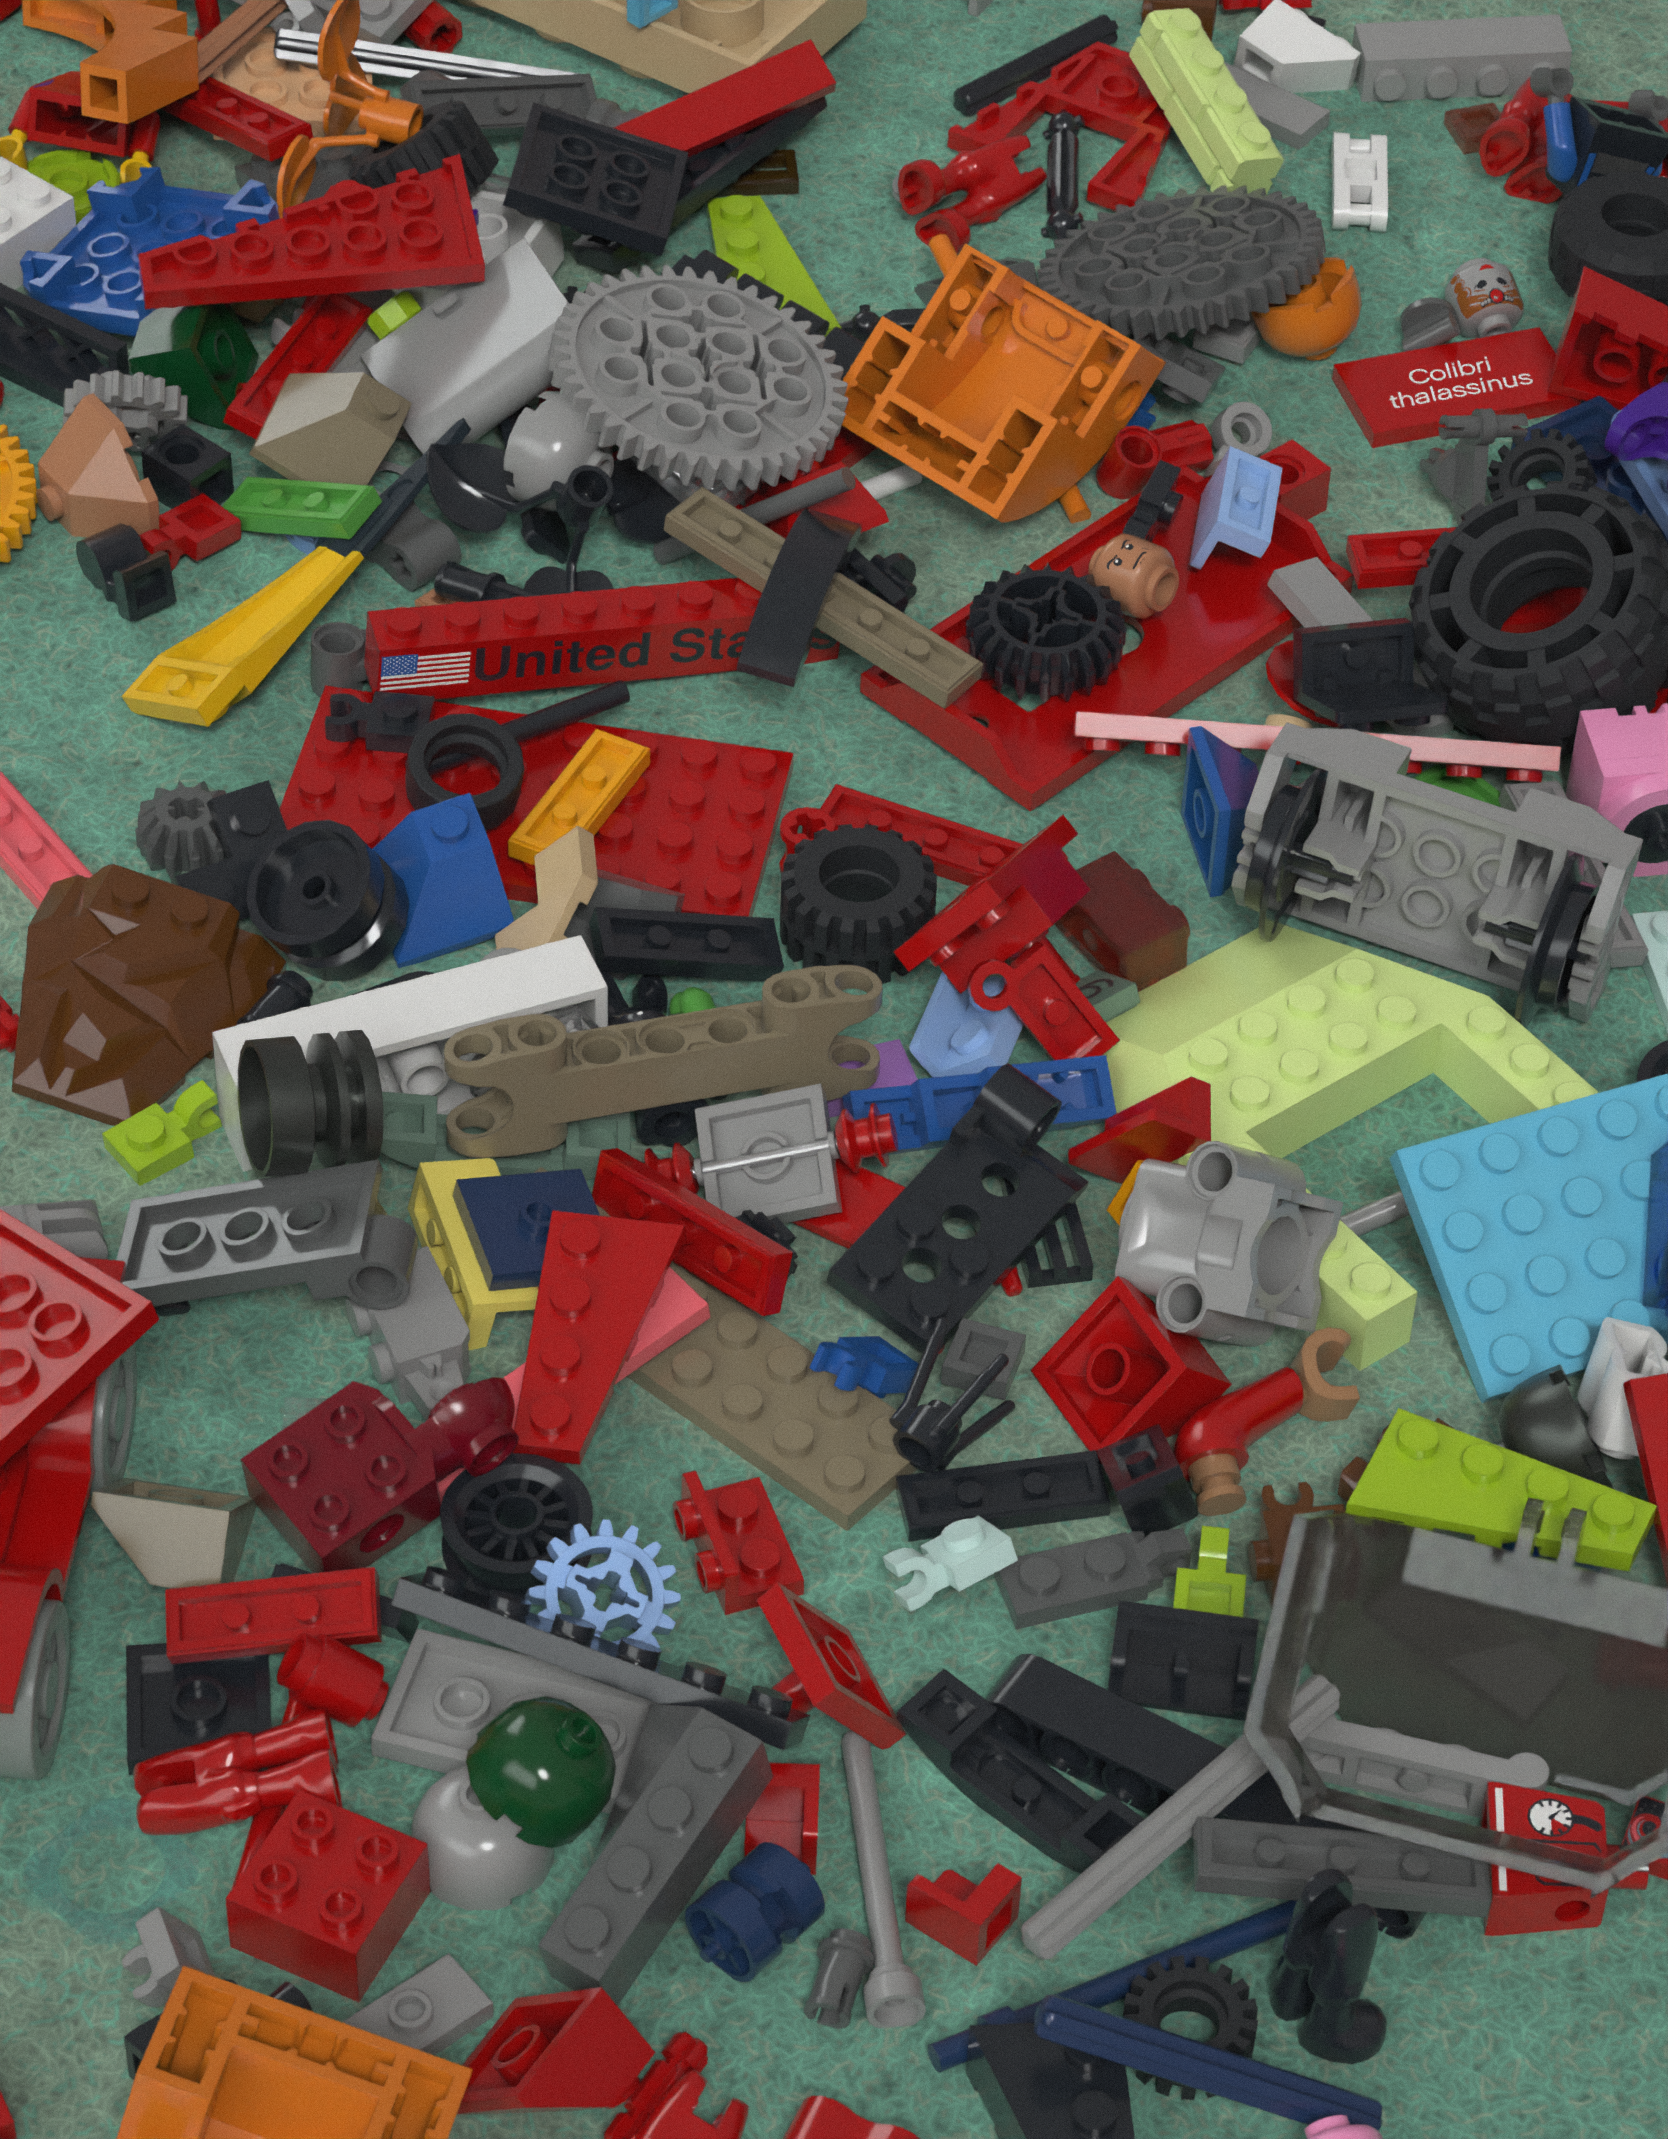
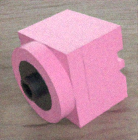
(1623, 776)

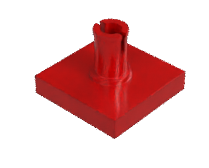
(828, 1669)

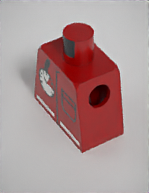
(1536, 1903)

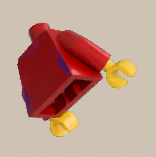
(54, 116)

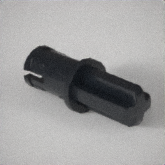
(467, 585)

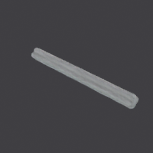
(1166, 1829)

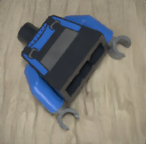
(1596, 137)

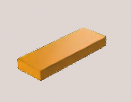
(582, 793)

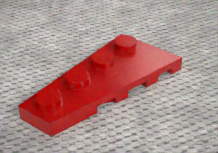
(586, 1323)

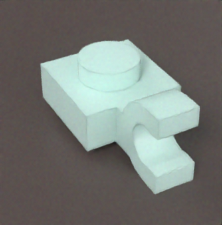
(958, 1558)

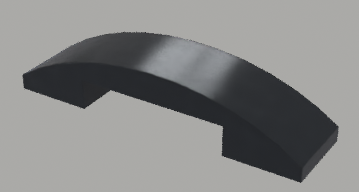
(796, 596)
(1008, 1780)

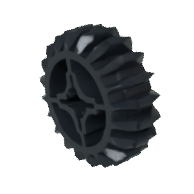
(1046, 632)

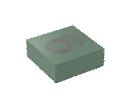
(1109, 993)

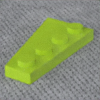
(752, 241)
(1474, 1487)

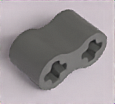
(415, 548)

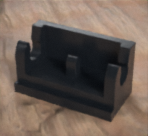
(1183, 1660)

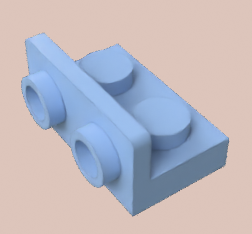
(961, 1035)

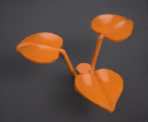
(349, 95)

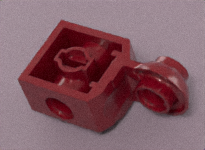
(363, 1479)

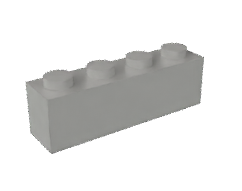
(1456, 56)

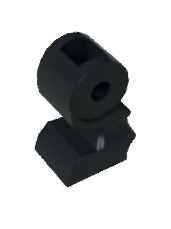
(125, 572)

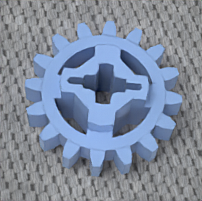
(577, 1583)

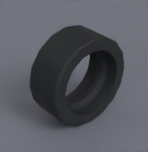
(466, 735)

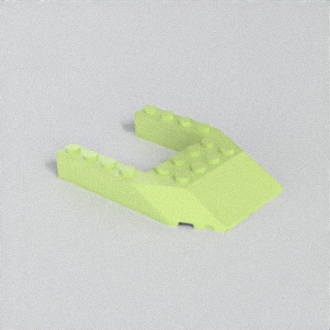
(1307, 1040)

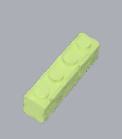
(1204, 102)

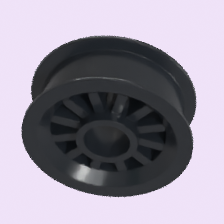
(506, 1519)

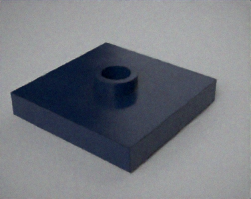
(511, 1220)

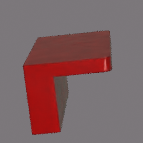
(1155, 1128)

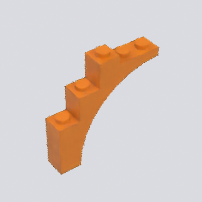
(140, 57)

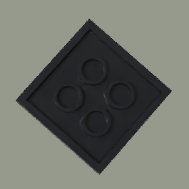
(596, 179)

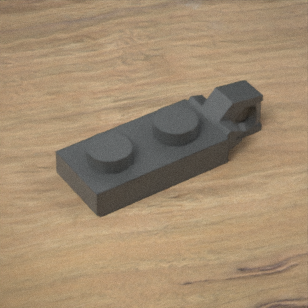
(1090, 1575)

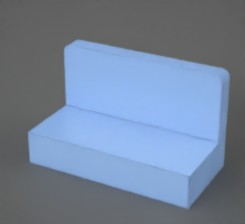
(1237, 506)

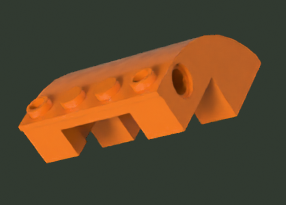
(997, 389)
(267, 2069)

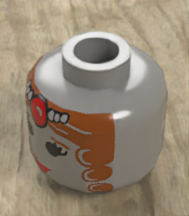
(1484, 298)

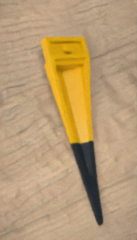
(235, 652)

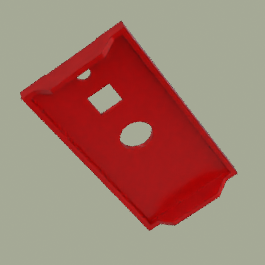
(1202, 637)

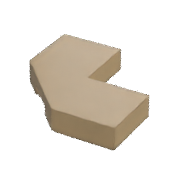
(564, 879)

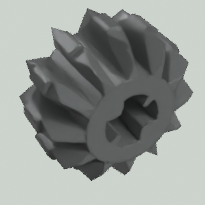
(178, 829)

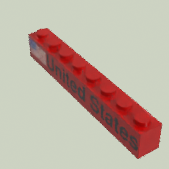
(565, 639)

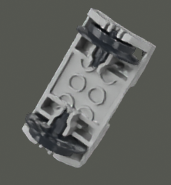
(1434, 869)

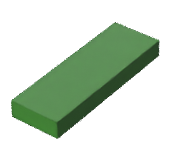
(302, 507)

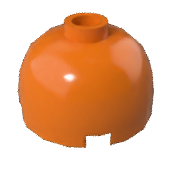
(1317, 317)

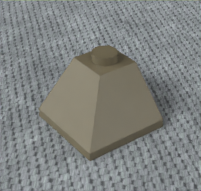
(330, 427)
(177, 1531)

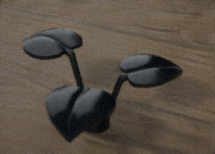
(473, 494)

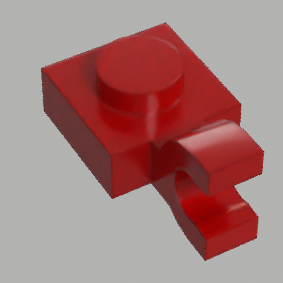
(193, 528)

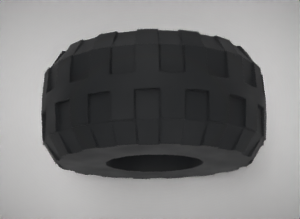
(1616, 230)

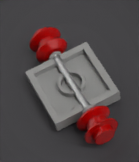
(777, 1153)

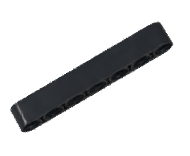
(1133, 1751)

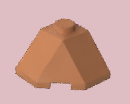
(91, 478)

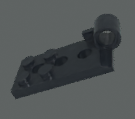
(989, 1140)

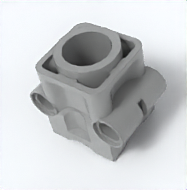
(1227, 1243)

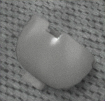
(549, 446)
(470, 1854)

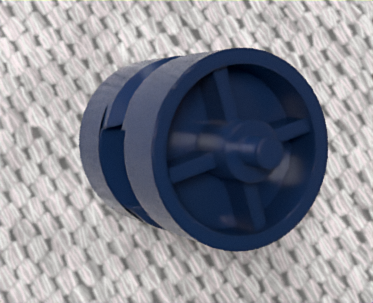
(758, 1908)

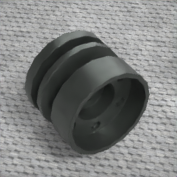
(309, 1102)

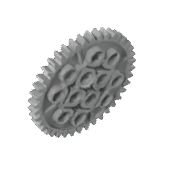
(698, 377)

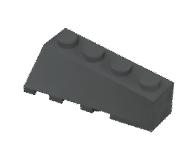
(668, 1826)

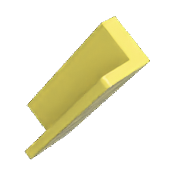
(443, 1232)

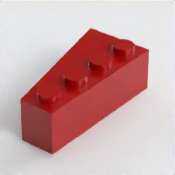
(1610, 343)

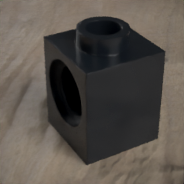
(186, 466)

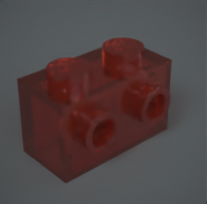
(1126, 924)

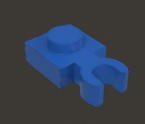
(867, 1364)

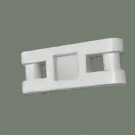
(1359, 177)

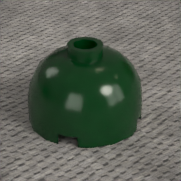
(543, 1769)

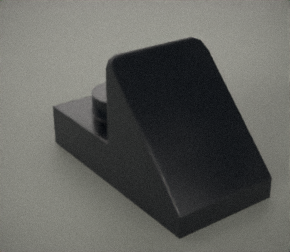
(1148, 1481)

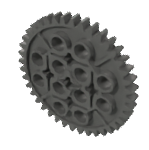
(1186, 260)

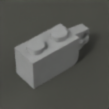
(419, 1342)

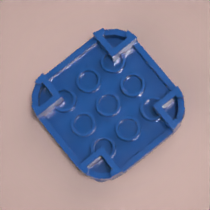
(97, 264)

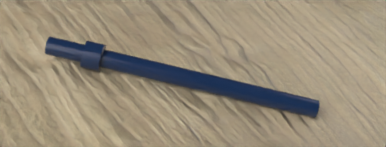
(1115, 1984)

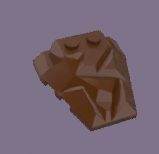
(128, 990)

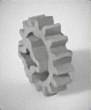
(137, 400)

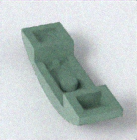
(419, 1134)

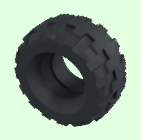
(1539, 681)

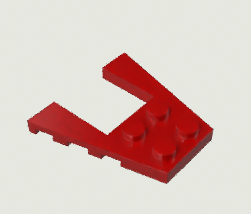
(1110, 97)

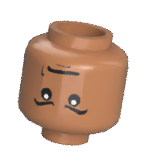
(1138, 574)

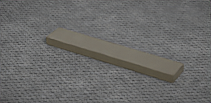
(850, 613)

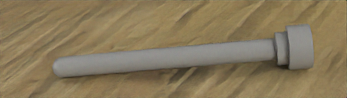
(893, 1992)

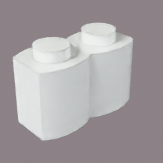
(1619, 1354)

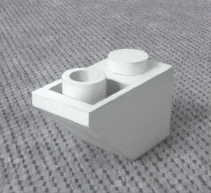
(1295, 52)

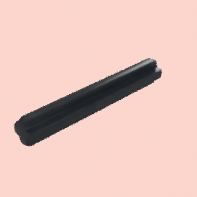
(1032, 66)

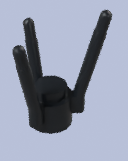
(931, 1432)

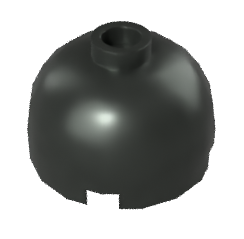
(1550, 1427)

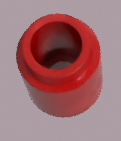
(333, 1676)

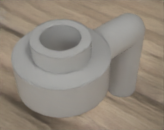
(1250, 422)

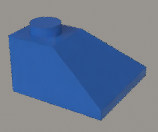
(1215, 805)
(448, 880)

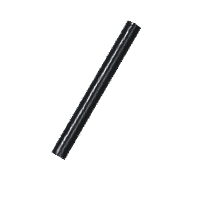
(547, 720)

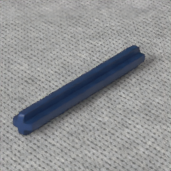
(1199, 2064)

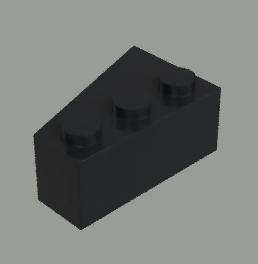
(1046, 2088)

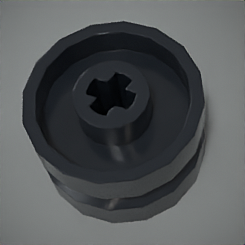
(327, 900)

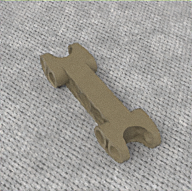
(559, 1077)

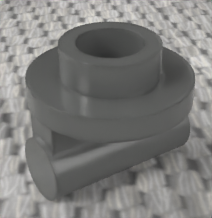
(1428, 323)

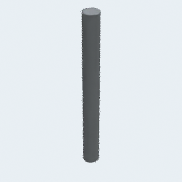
(773, 508)

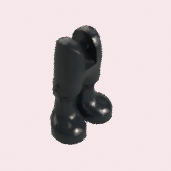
(1325, 1971)

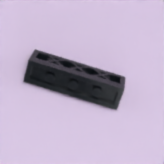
(37, 360)

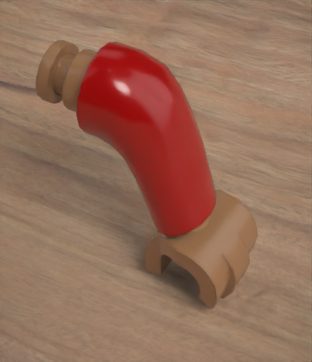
(1217, 1436)

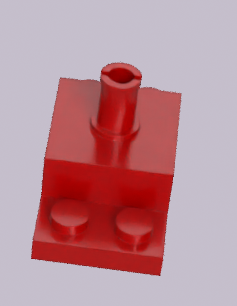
(1002, 910)

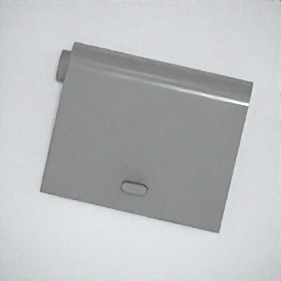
(474, 349)

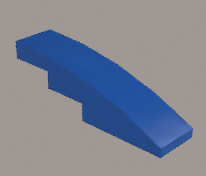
(934, 1105)

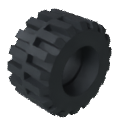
(445, 132)
(855, 898)

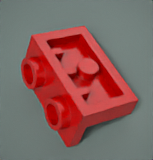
(736, 1541)

